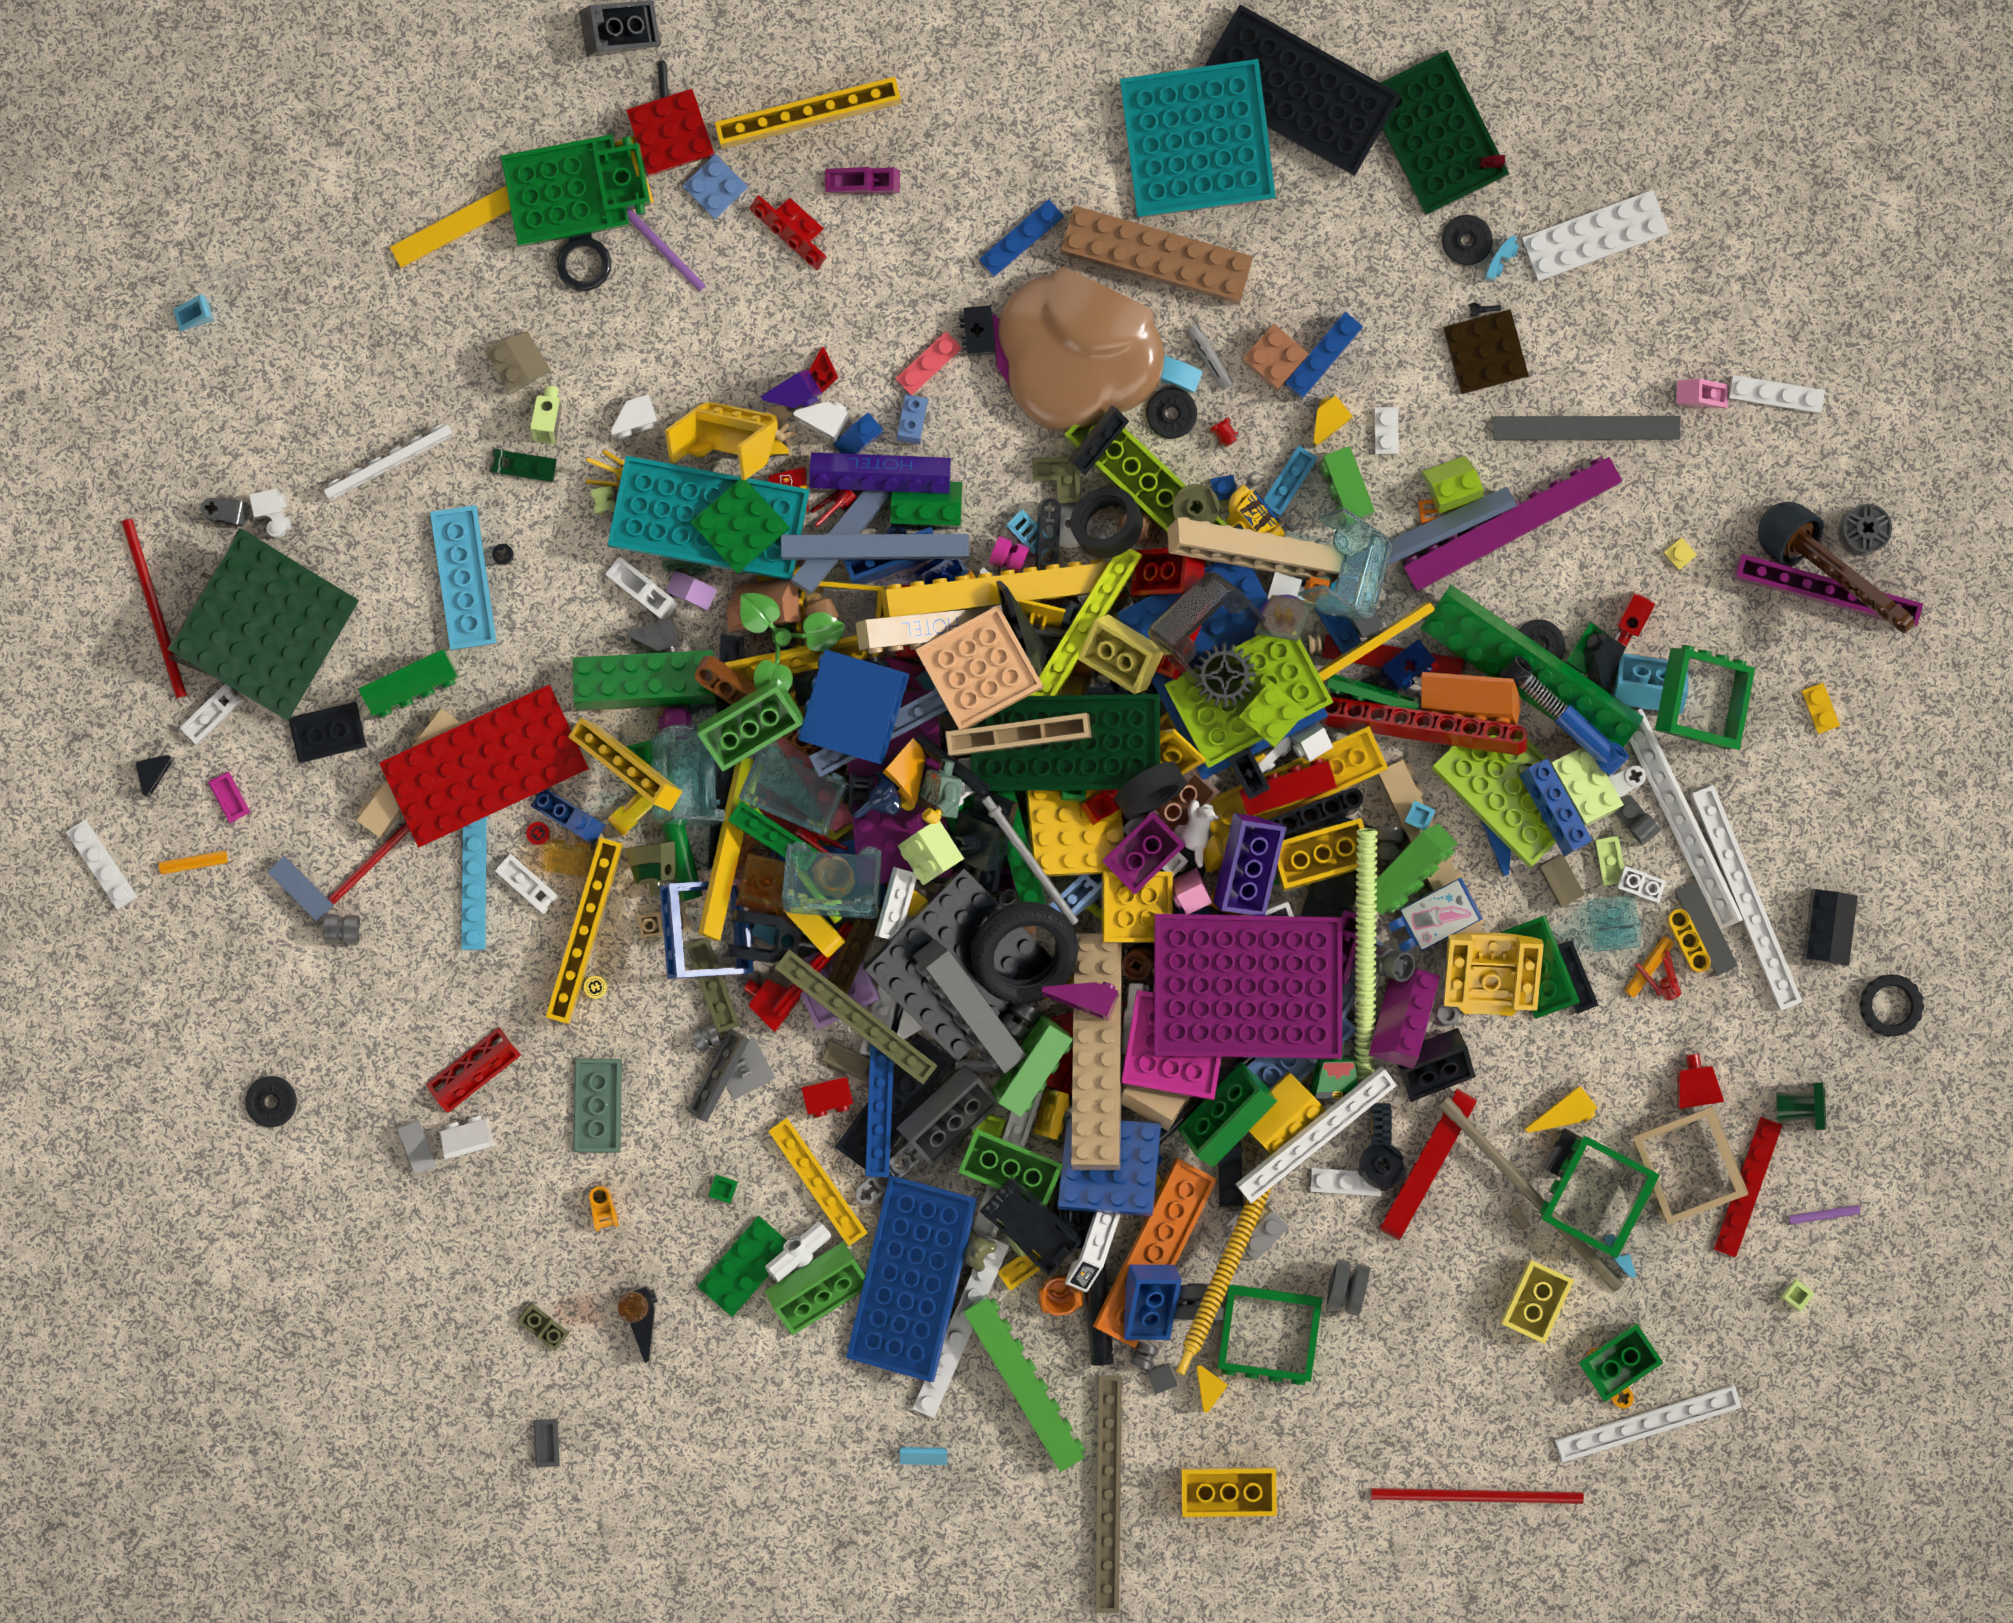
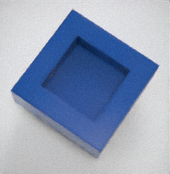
(1223, 487)

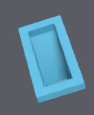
(193, 313)

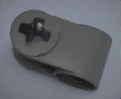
(228, 511)

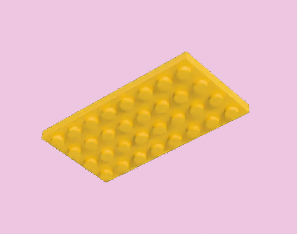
(1063, 835)

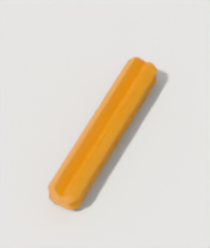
(193, 862)
(1649, 965)

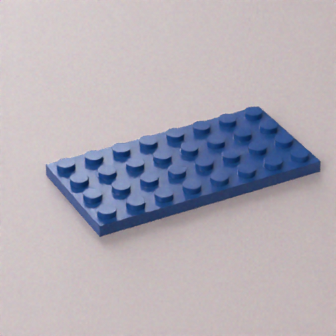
(911, 1278)

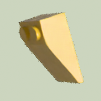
(1179, 750)

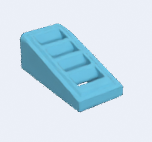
(1024, 540)

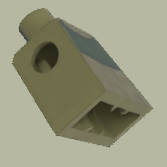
(652, 864)

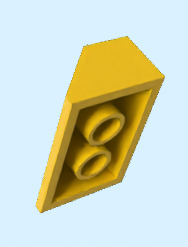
(1288, 1116)

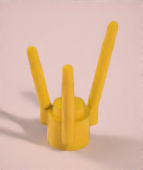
(607, 467)

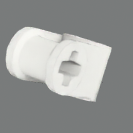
(1622, 783)

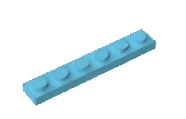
(474, 885)

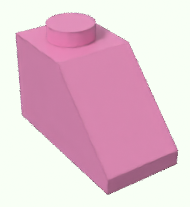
(1702, 393)

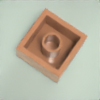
(1275, 357)

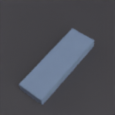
(300, 888)

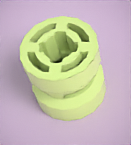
(603, 499)

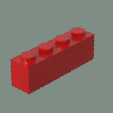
(1292, 787)

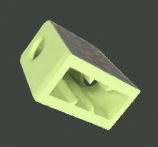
(546, 420)

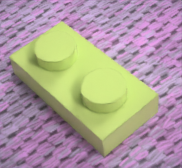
(1609, 860)

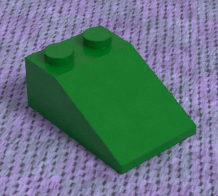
(1620, 1362)

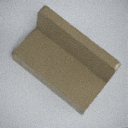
(1561, 881)

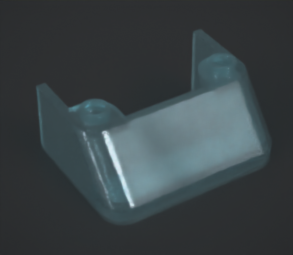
(1362, 569)

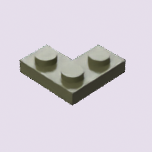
(1061, 471)

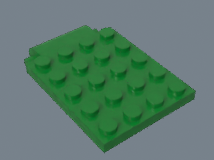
(574, 189)

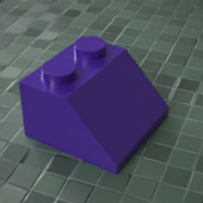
(795, 391)

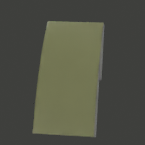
(543, 1326)

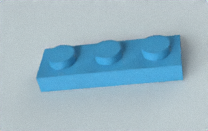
(1290, 480)

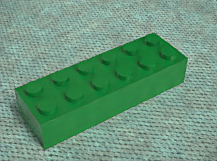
(639, 680)

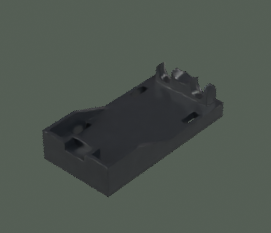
(1031, 1225)

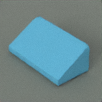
(923, 1455)

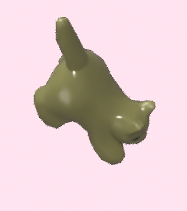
(977, 1250)

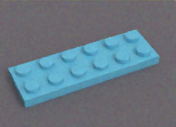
(463, 577)

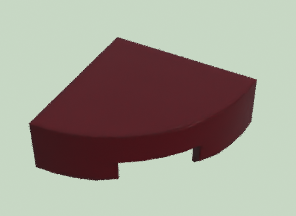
(1494, 161)

